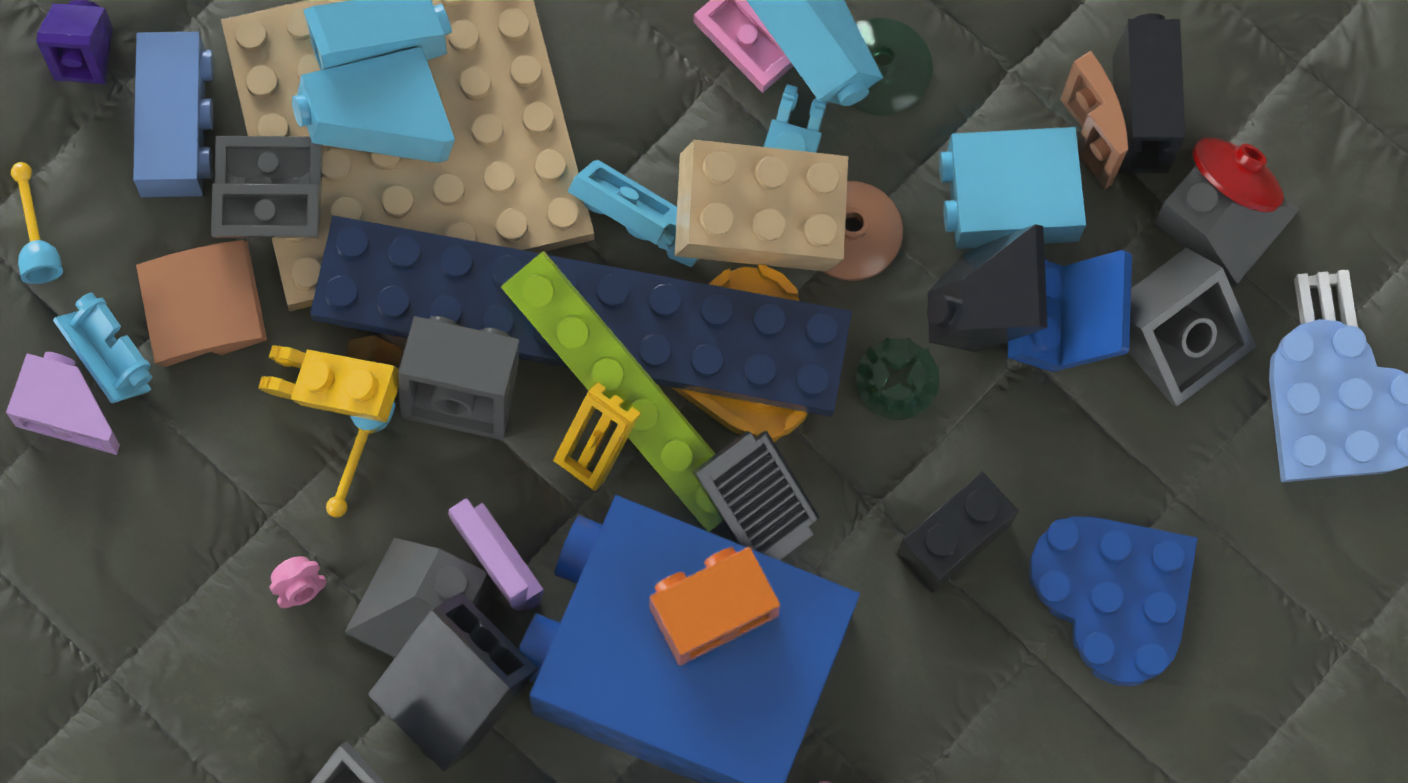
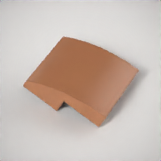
(1098, 112)
(201, 302)

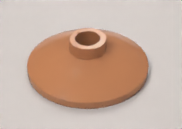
(879, 239)

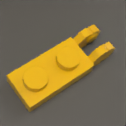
(335, 383)

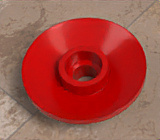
(1239, 173)

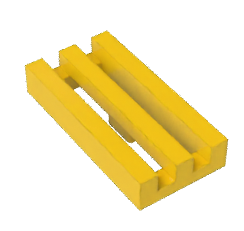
(611, 412)

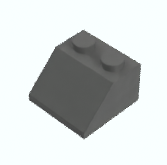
(1186, 325)
(458, 376)

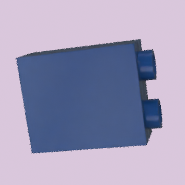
(616, 681)

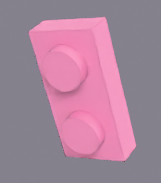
(744, 40)

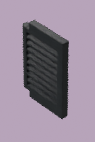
(758, 496)

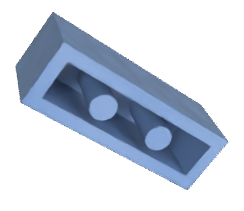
(172, 114)

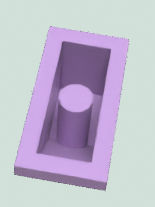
(58, 403)

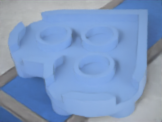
(1335, 405)

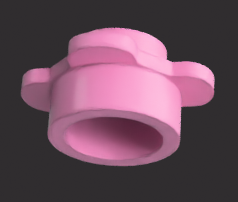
(296, 581)

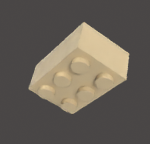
(761, 206)

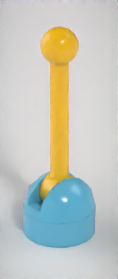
(38, 259)
(337, 505)

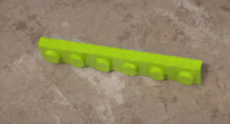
(600, 357)

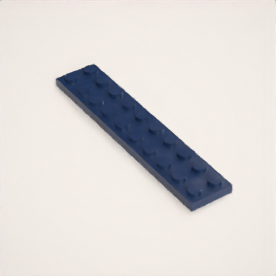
(674, 328)

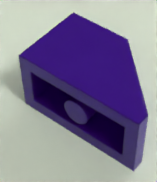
(76, 41)

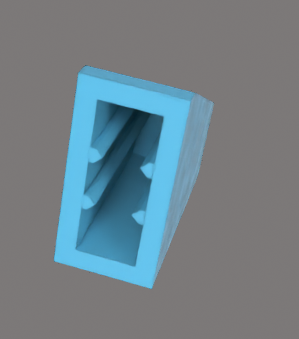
(375, 28)
(822, 46)
(377, 107)

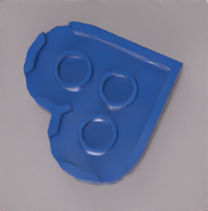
(1119, 590)

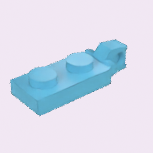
(630, 204)

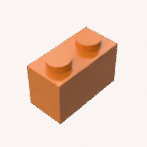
(713, 603)

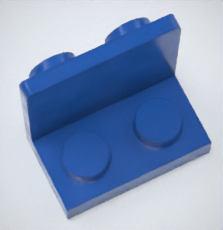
(1084, 314)

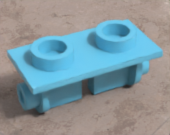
(111, 362)

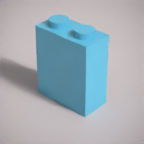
(1013, 182)

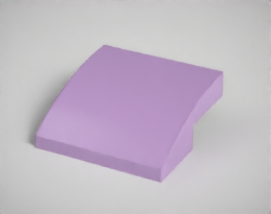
(497, 555)

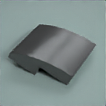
(266, 187)

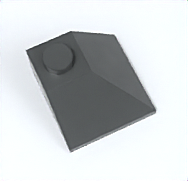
(1219, 227)
(407, 588)

